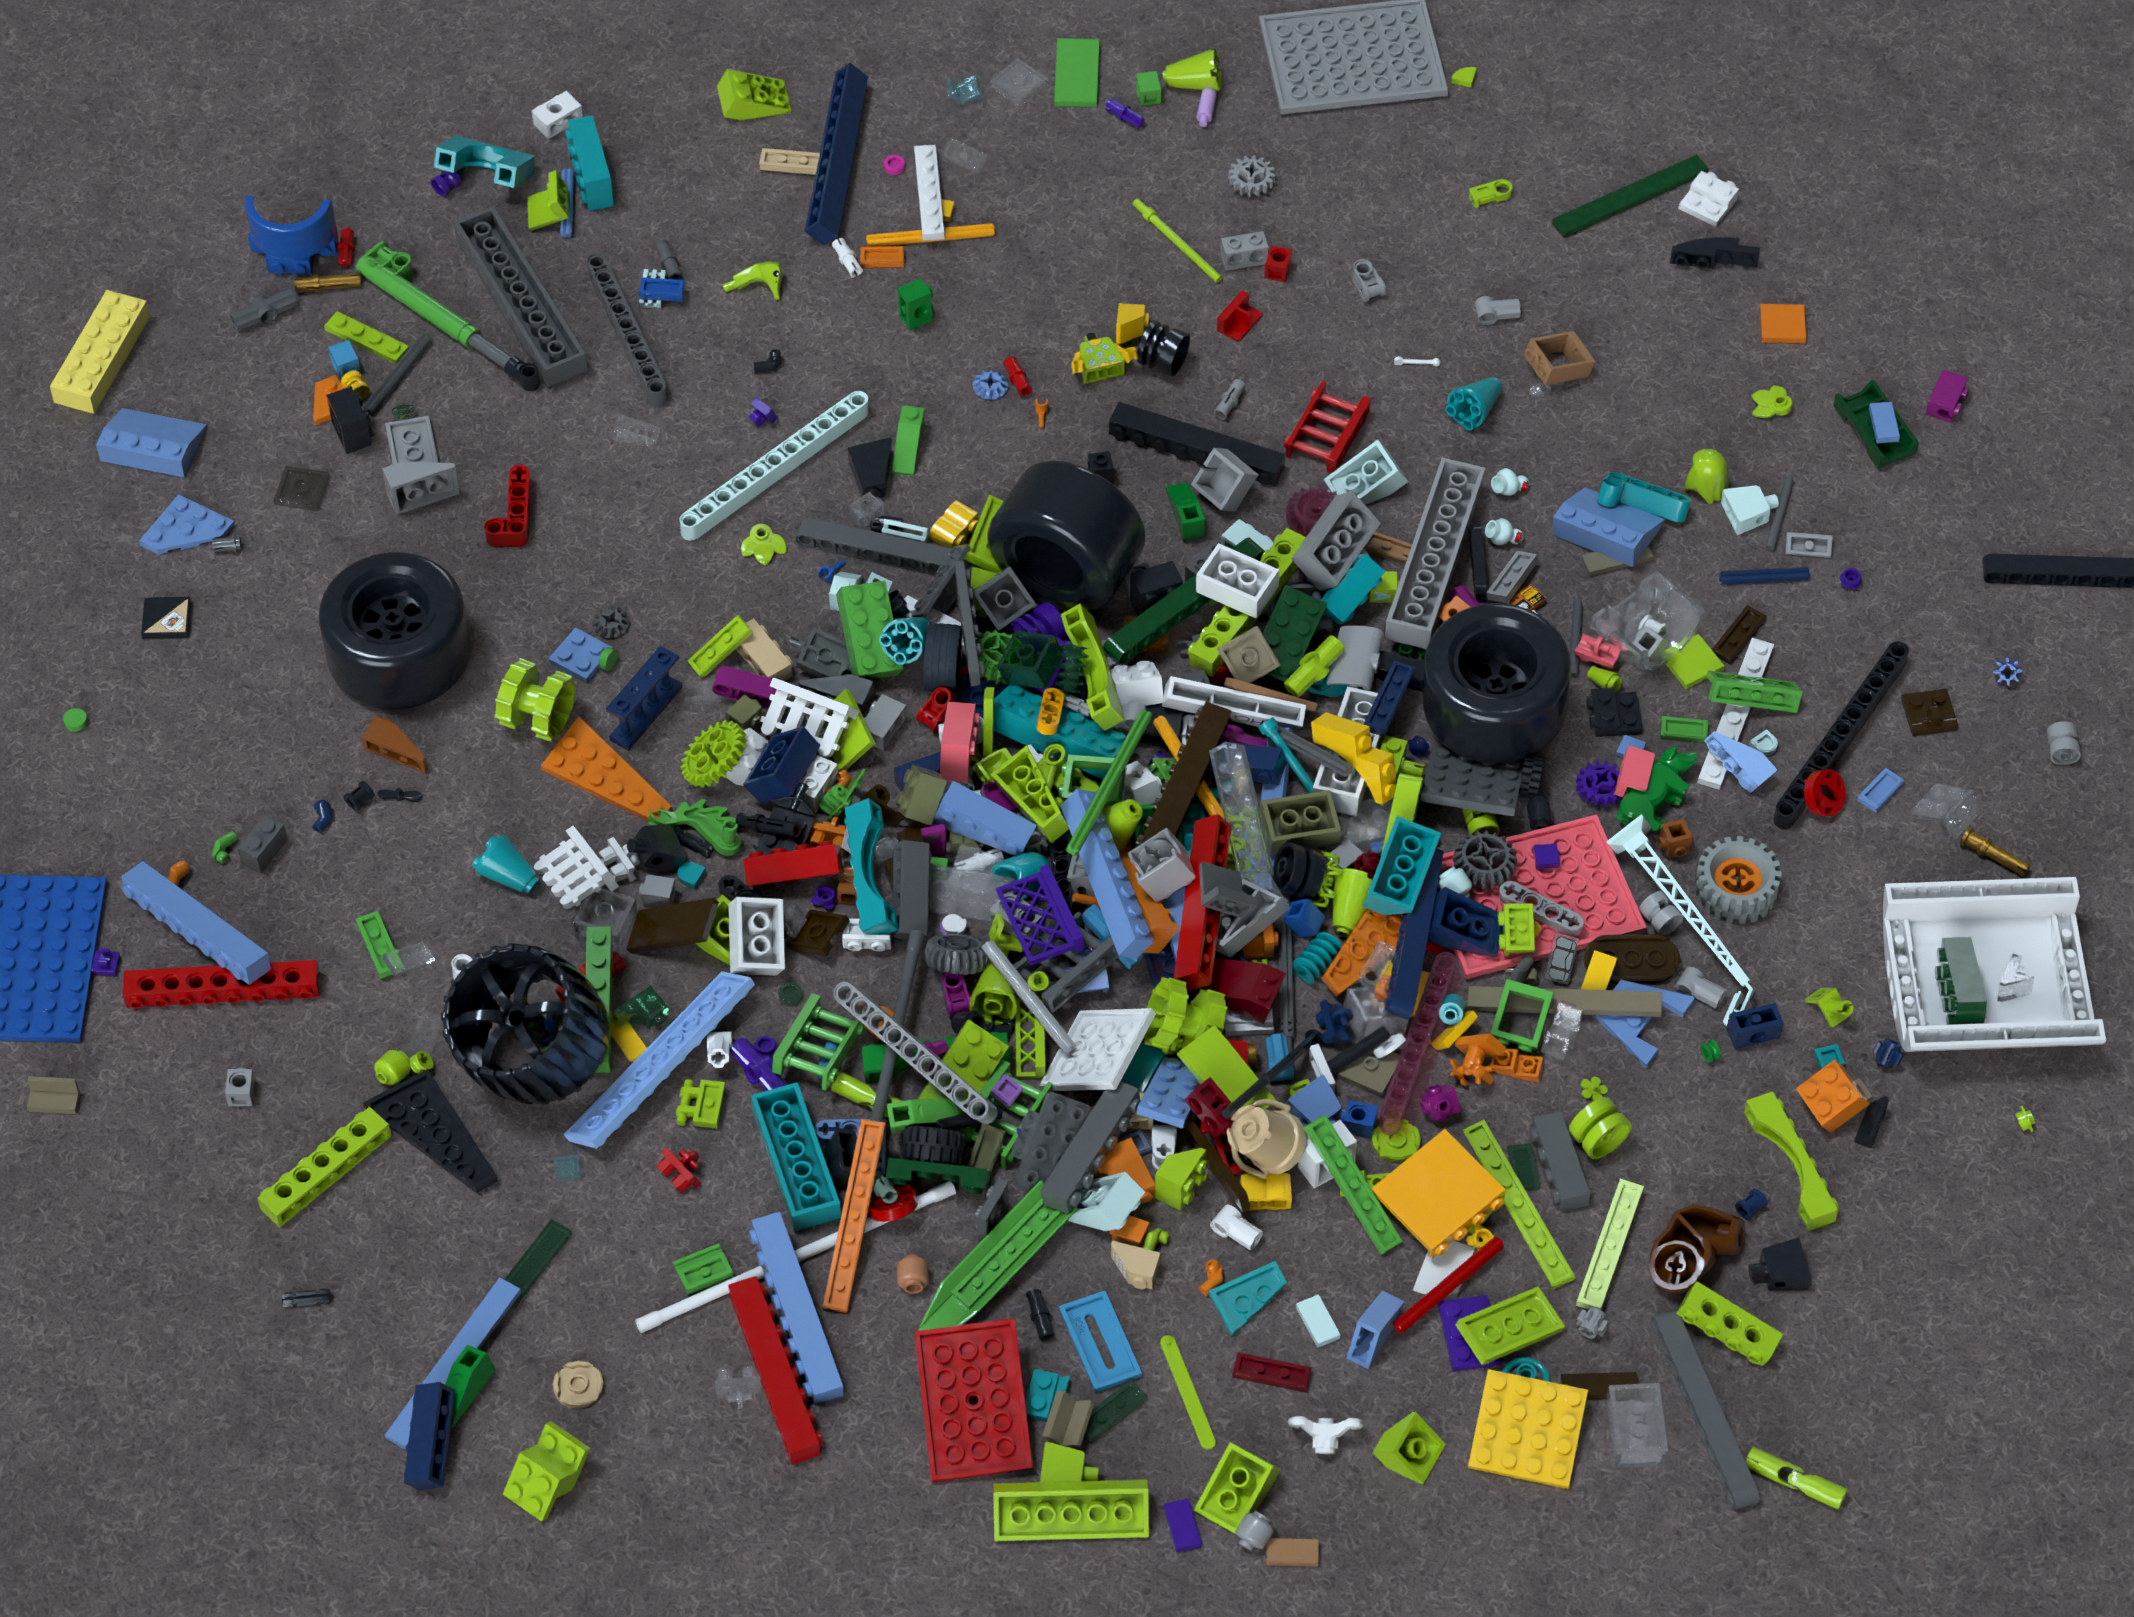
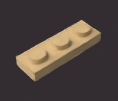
(789, 161)

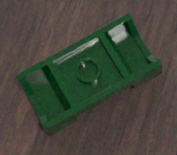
(1856, 410)
(905, 1171)

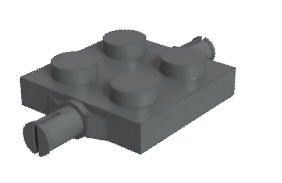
(821, 654)

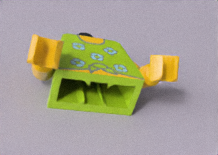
(1101, 358)

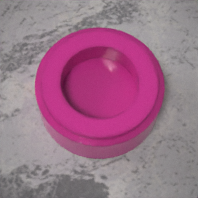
(894, 164)

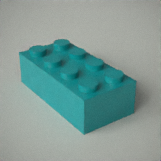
(589, 163)

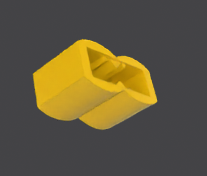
(954, 525)
(1268, 1193)

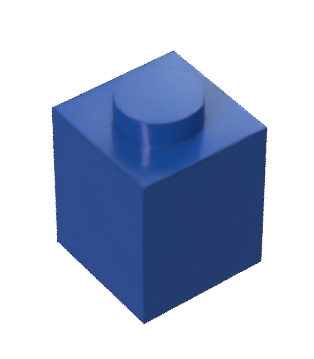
(1303, 918)

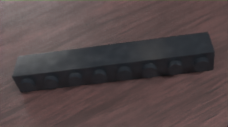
(1191, 441)

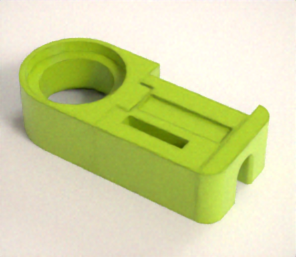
(1488, 192)

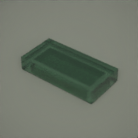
(1523, 1163)

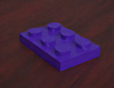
(1459, 1351)

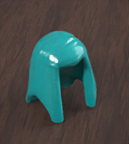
(1021, 867)

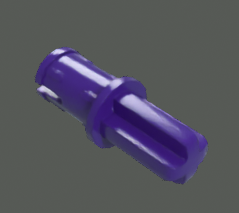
(1124, 112)

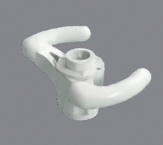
(1325, 1432)

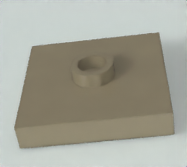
(1249, 656)
(1370, 1072)

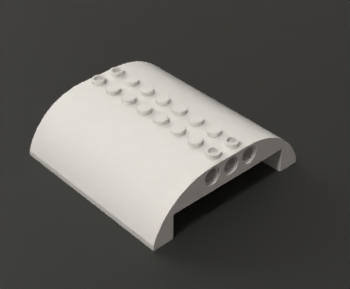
(2002, 919)

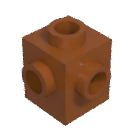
(1675, 838)

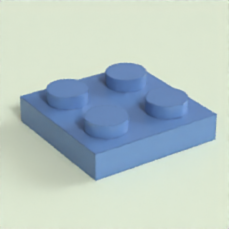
(578, 655)

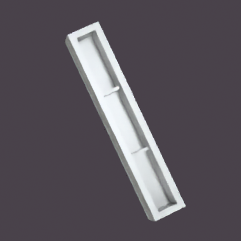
(1245, 706)

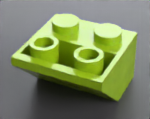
(1180, 1177)

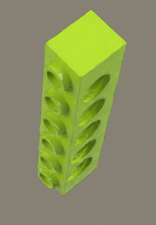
(281, 1209)

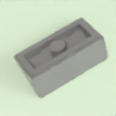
(1808, 545)

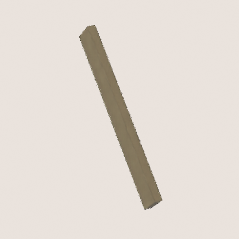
(1593, 1001)

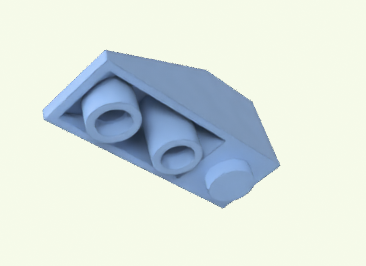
(1744, 762)

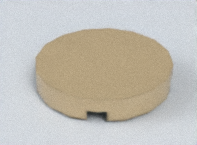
(581, 1391)

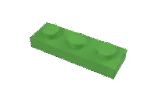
(376, 940)

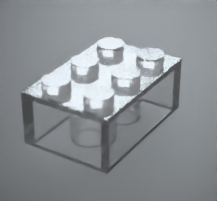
(1637, 1425)

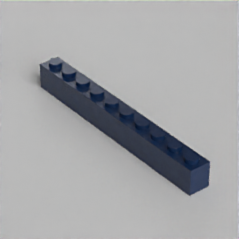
(836, 154)

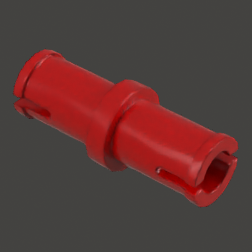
(1017, 376)

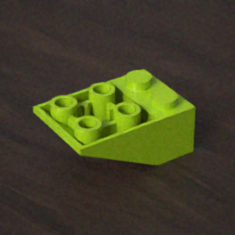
(752, 95)

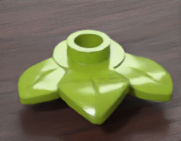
(1771, 402)
(764, 546)

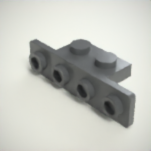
(942, 590)

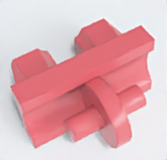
(1597, 651)

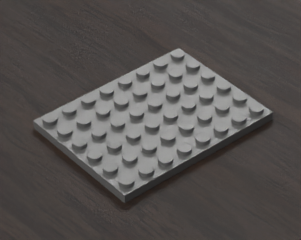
(1352, 56)

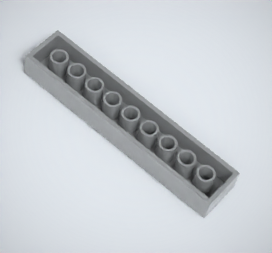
(1434, 553)

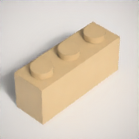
(765, 654)

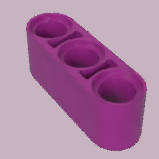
(735, 683)

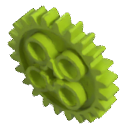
(725, 744)

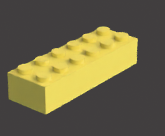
(100, 351)

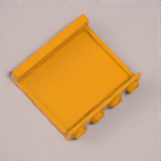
(1440, 1193)

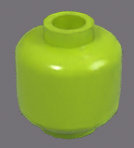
(392, 1067)

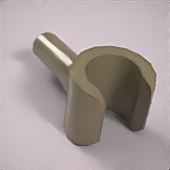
(1531, 977)

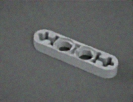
(1543, 905)

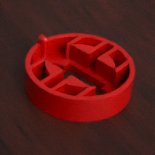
(1818, 802)
(903, 1205)

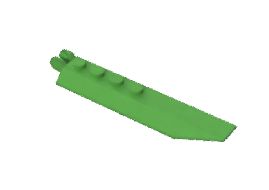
(994, 1261)

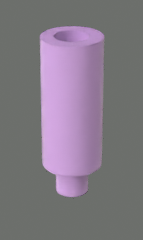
(1206, 106)

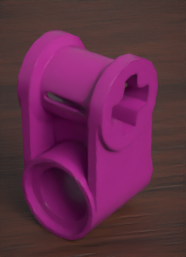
(956, 996)

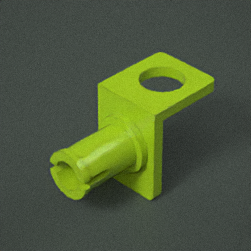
(1003, 941)
(1831, 1005)

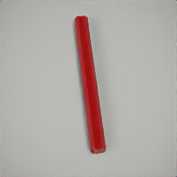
(1448, 1285)

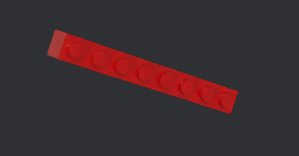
(1199, 923)
(774, 1369)

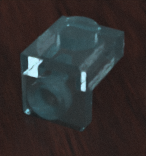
(964, 90)

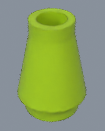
(1605, 678)

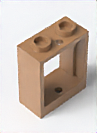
(1571, 346)

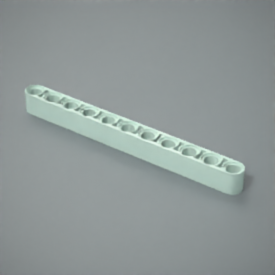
(774, 465)

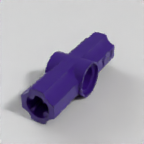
(756, 1067)

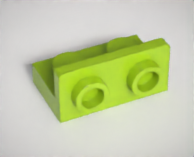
(1517, 928)

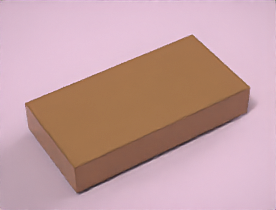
(1292, 1552)

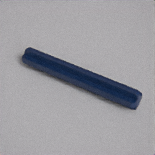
(1764, 575)

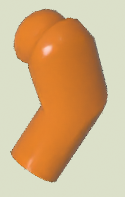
(843, 778)

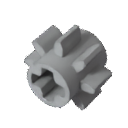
(1592, 1323)

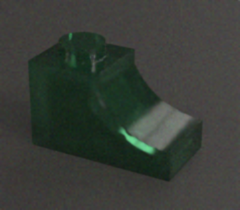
(643, 1009)

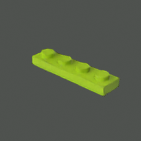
(366, 337)

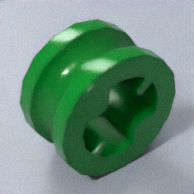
(1710, 1051)

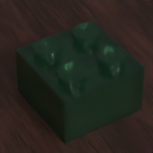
(1030, 659)

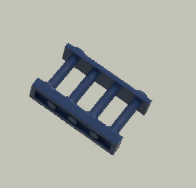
(644, 698)

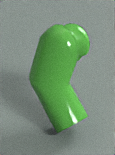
(220, 847)

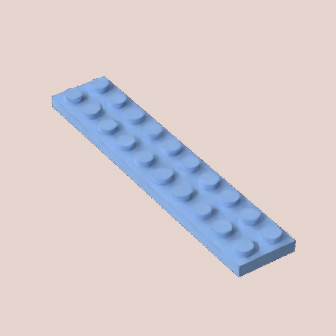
(659, 1060)

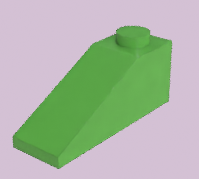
(908, 440)

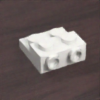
(1709, 198)

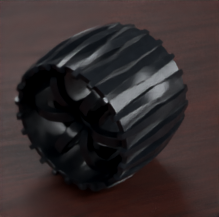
(476, 1003)

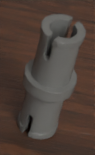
(668, 259)

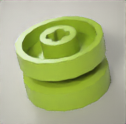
(1600, 1128)

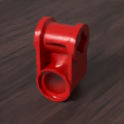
(934, 709)

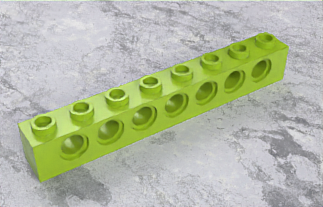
(1230, 622)

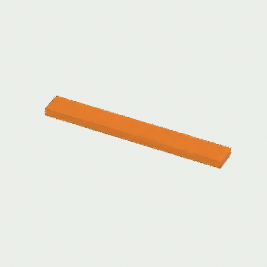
(854, 1216)

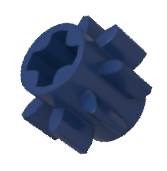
(1888, 1052)

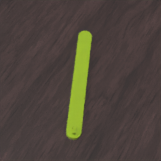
(1187, 1392)

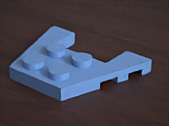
(1629, 1028)

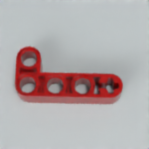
(515, 528)

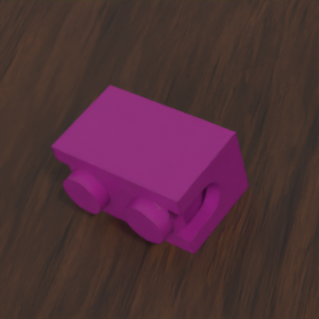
(1947, 395)

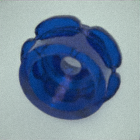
(1418, 746)

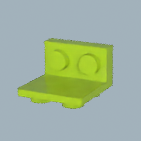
(549, 205)

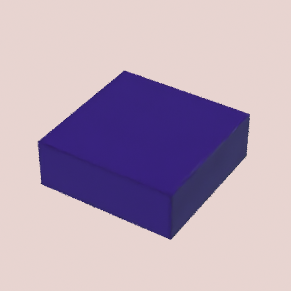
(1546, 856)

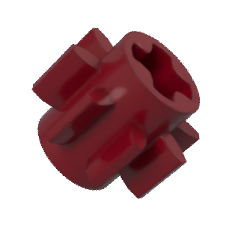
(1367, 863)

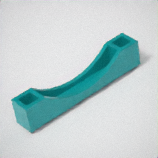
(864, 828)

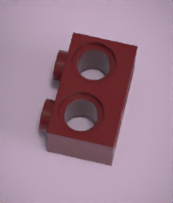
(1208, 1103)

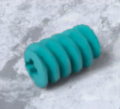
(1316, 957)

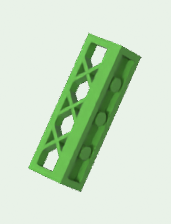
(1754, 691)

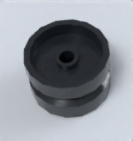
(1299, 870)

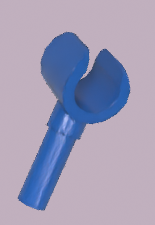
(830, 570)

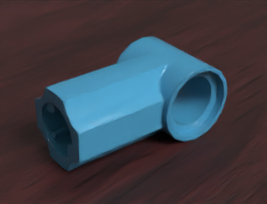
(1276, 1050)

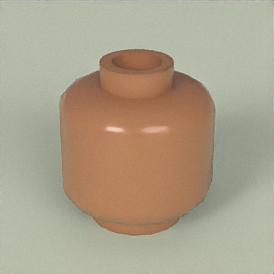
(912, 1273)

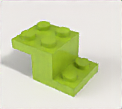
(546, 1471)

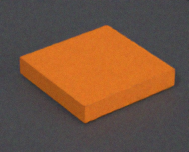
(1782, 323)

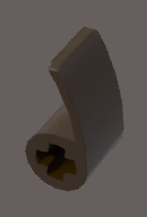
(881, 796)

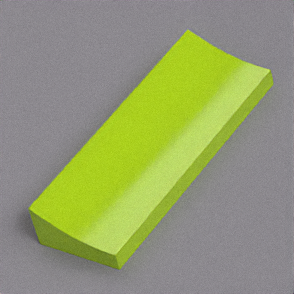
(1071, 1510)

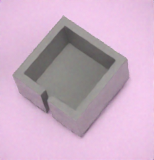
(1228, 483)

